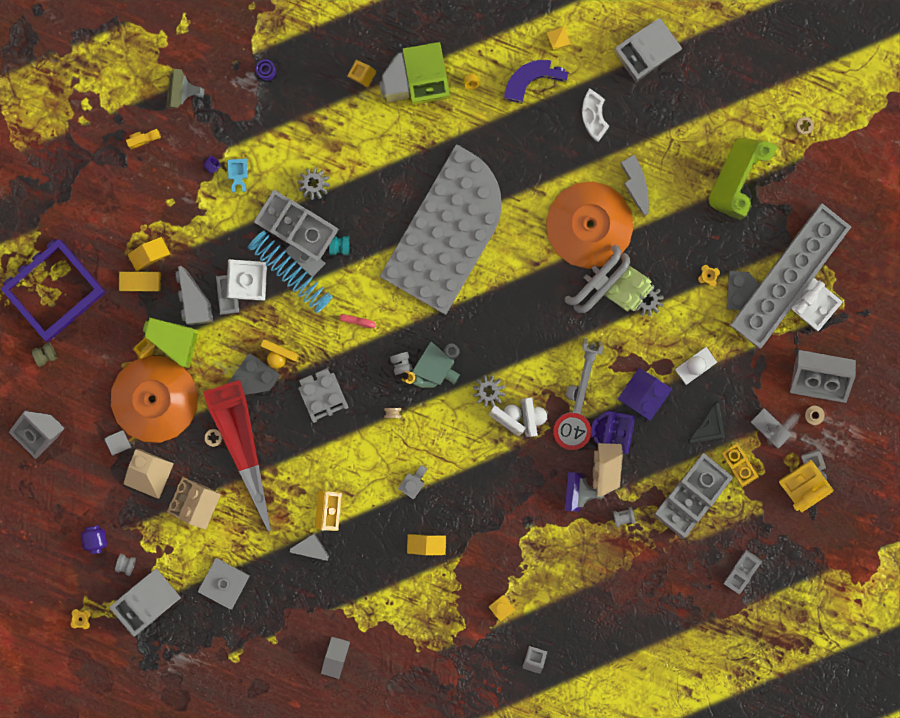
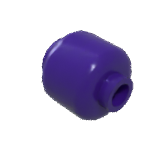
(93, 539)

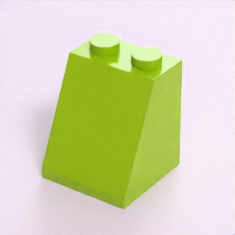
(172, 339)

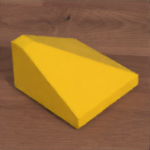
(558, 38)

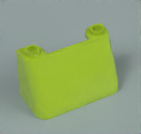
(726, 191)

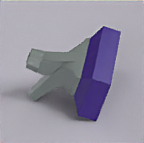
(578, 492)

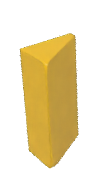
(328, 510)

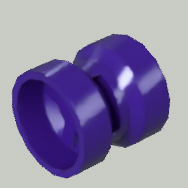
(268, 71)

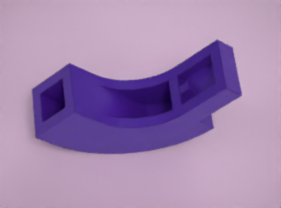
(529, 72)

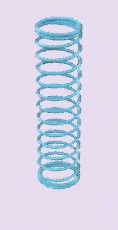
(323, 301)

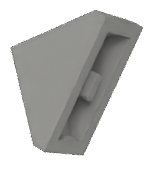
(311, 547)
(335, 657)

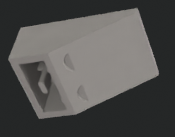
(647, 49)
(196, 305)
(145, 602)

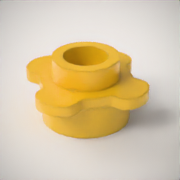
(705, 271)
(75, 619)

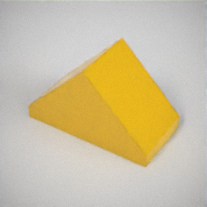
(148, 253)
(426, 544)

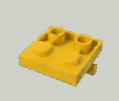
(806, 486)

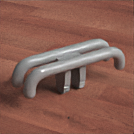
(600, 281)

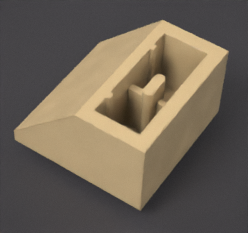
(607, 468)
(194, 503)

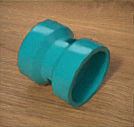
(339, 245)

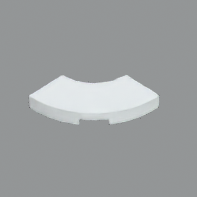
(593, 116)

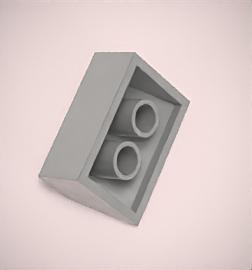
(394, 82)
(823, 376)

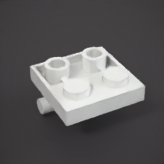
(816, 304)

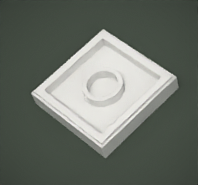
(246, 280)

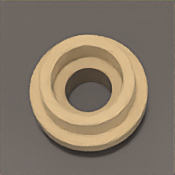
(808, 415)

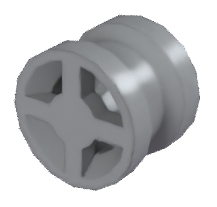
(125, 564)

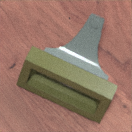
(180, 89)

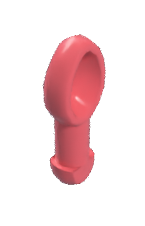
(358, 321)

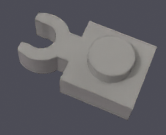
(817, 459)

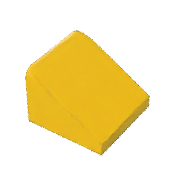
(362, 73)

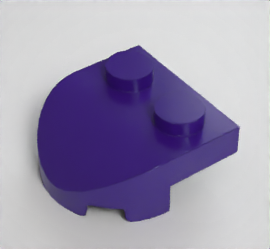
(613, 429)

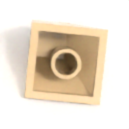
(148, 473)

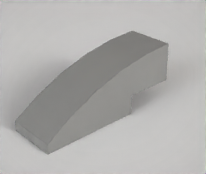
(636, 185)

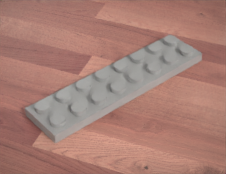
(790, 276)

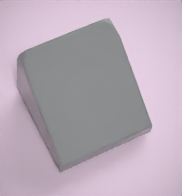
(117, 442)
(534, 659)

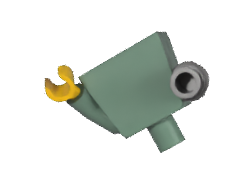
(434, 367)

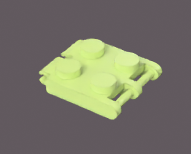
(628, 289)

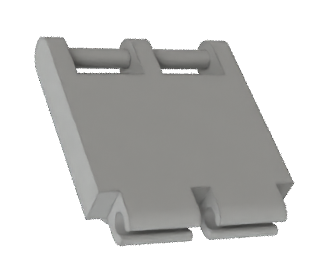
(322, 394)

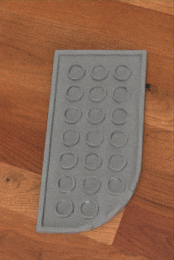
(447, 232)

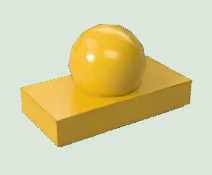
(278, 354)

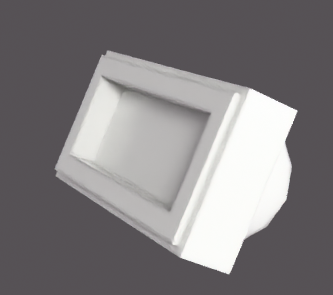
(695, 365)
(532, 417)
(509, 418)

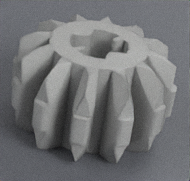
(309, 189)
(652, 305)
(483, 394)

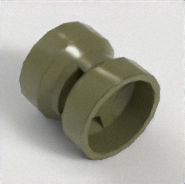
(44, 354)

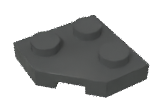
(740, 288)
(255, 375)

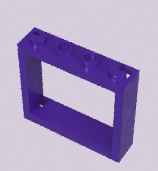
(76, 311)

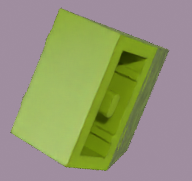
(426, 73)

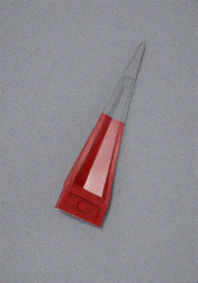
(231, 415)

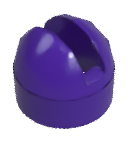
(211, 164)

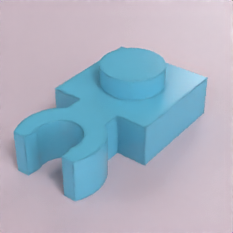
(238, 171)

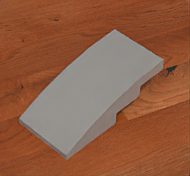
(296, 225)
(693, 496)

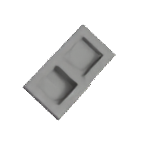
(742, 572)

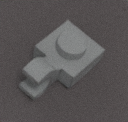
(412, 483)

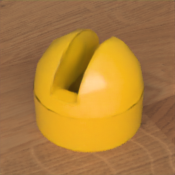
(470, 81)

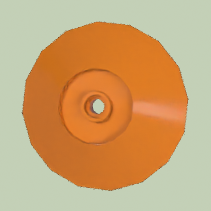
(569, 230)
(173, 405)

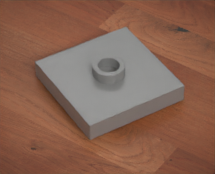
(223, 583)

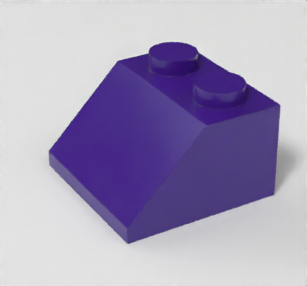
(644, 394)

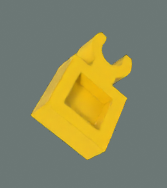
(139, 139)

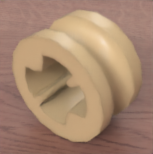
(799, 122)
(392, 412)
(209, 442)

